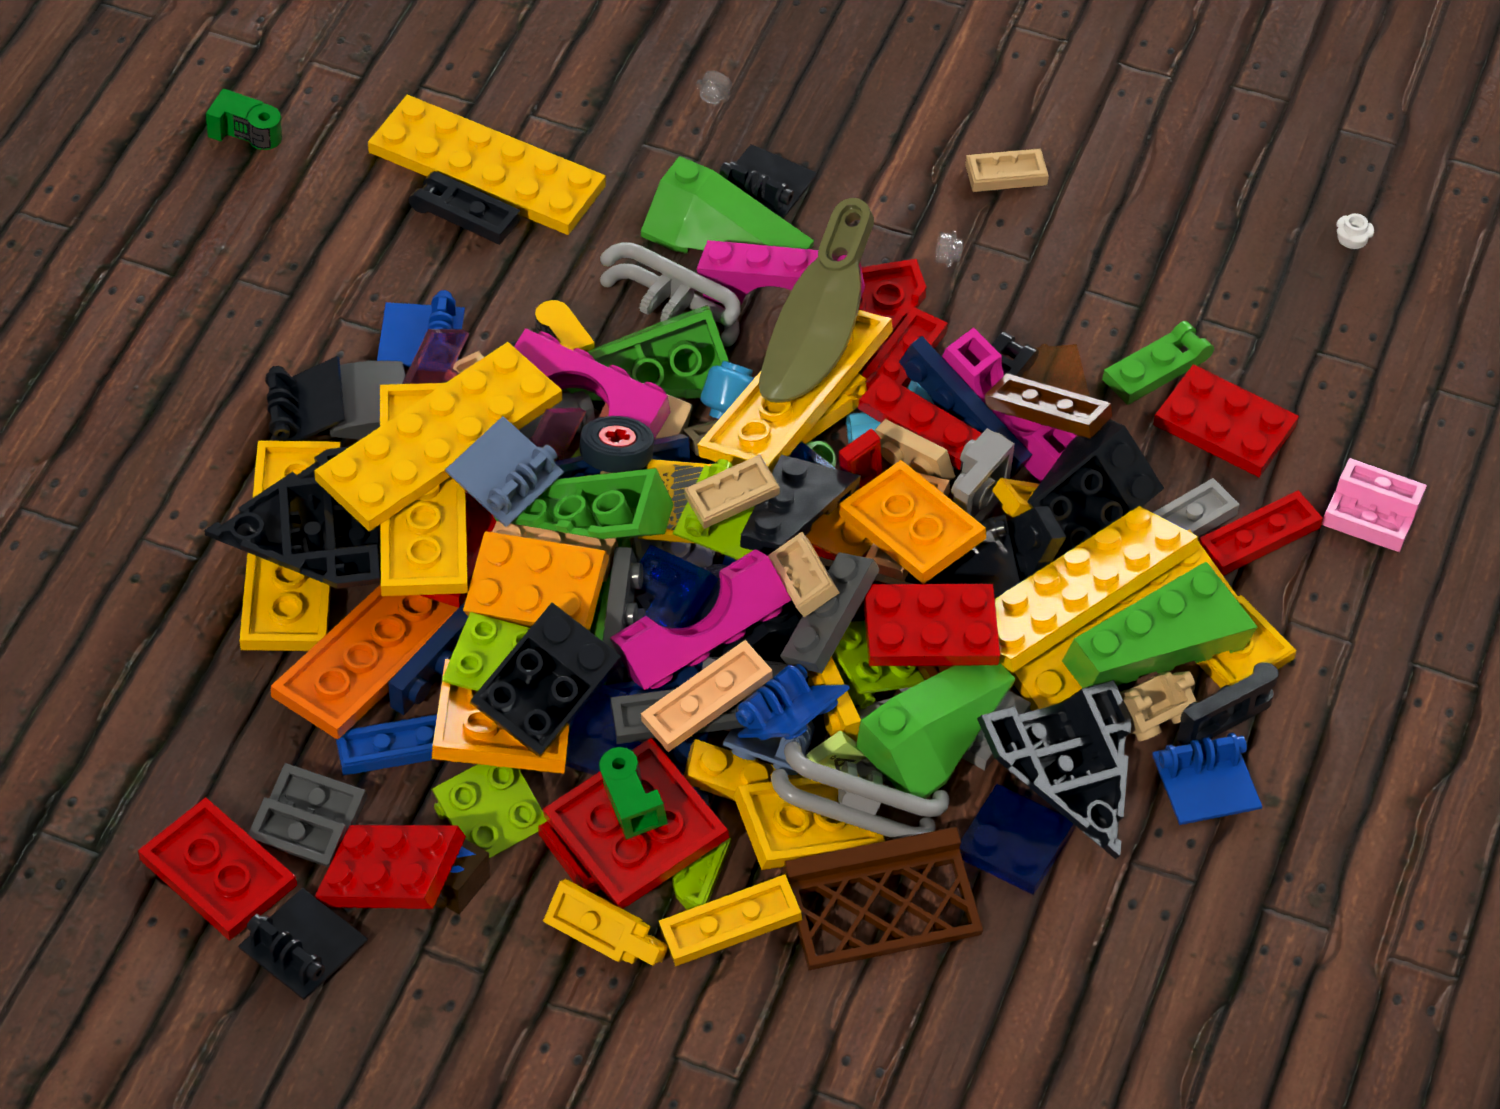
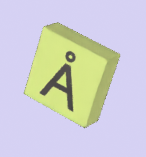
(836, 751)

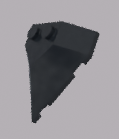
(305, 531)
(1070, 757)

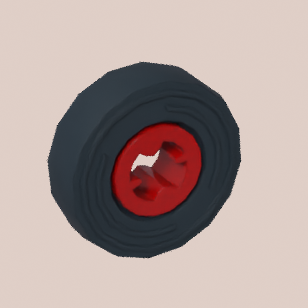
(616, 444)

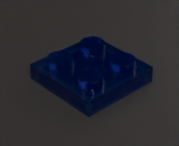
(1015, 839)

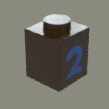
(465, 878)

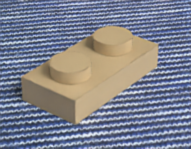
(914, 450)

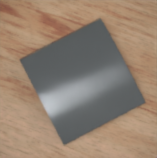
(362, 395)
(307, 814)

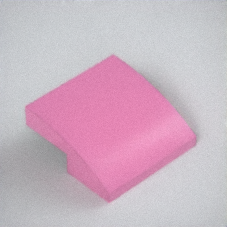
(1374, 505)

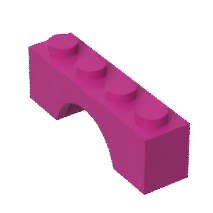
(753, 266)
(981, 369)
(613, 384)
(747, 594)

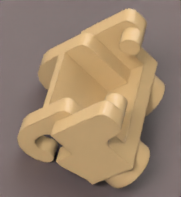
(1157, 701)

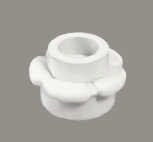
(1354, 231)

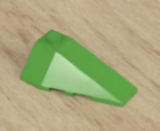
(702, 206)
(669, 354)
(603, 506)
(931, 726)

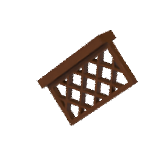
(877, 861)

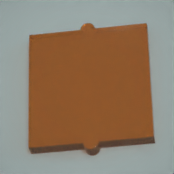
(1059, 368)

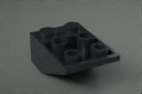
(1096, 483)
(546, 680)

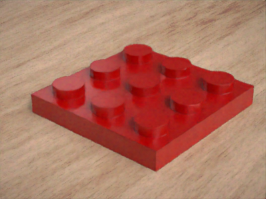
(638, 864)

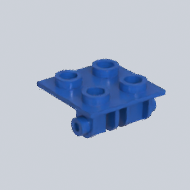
(407, 325)
(786, 705)
(1207, 779)

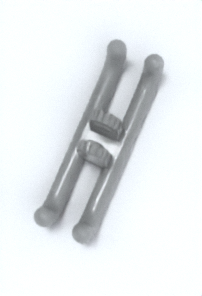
(674, 283)
(857, 796)

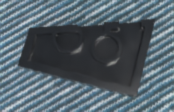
(804, 496)

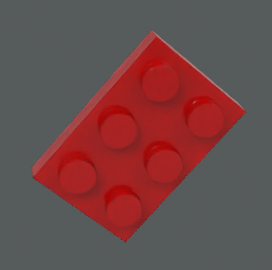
(1226, 420)
(931, 625)
(391, 866)
(217, 868)

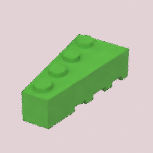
(1167, 628)

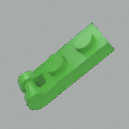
(1157, 363)

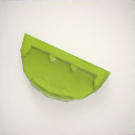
(697, 881)

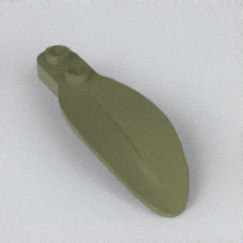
(819, 309)

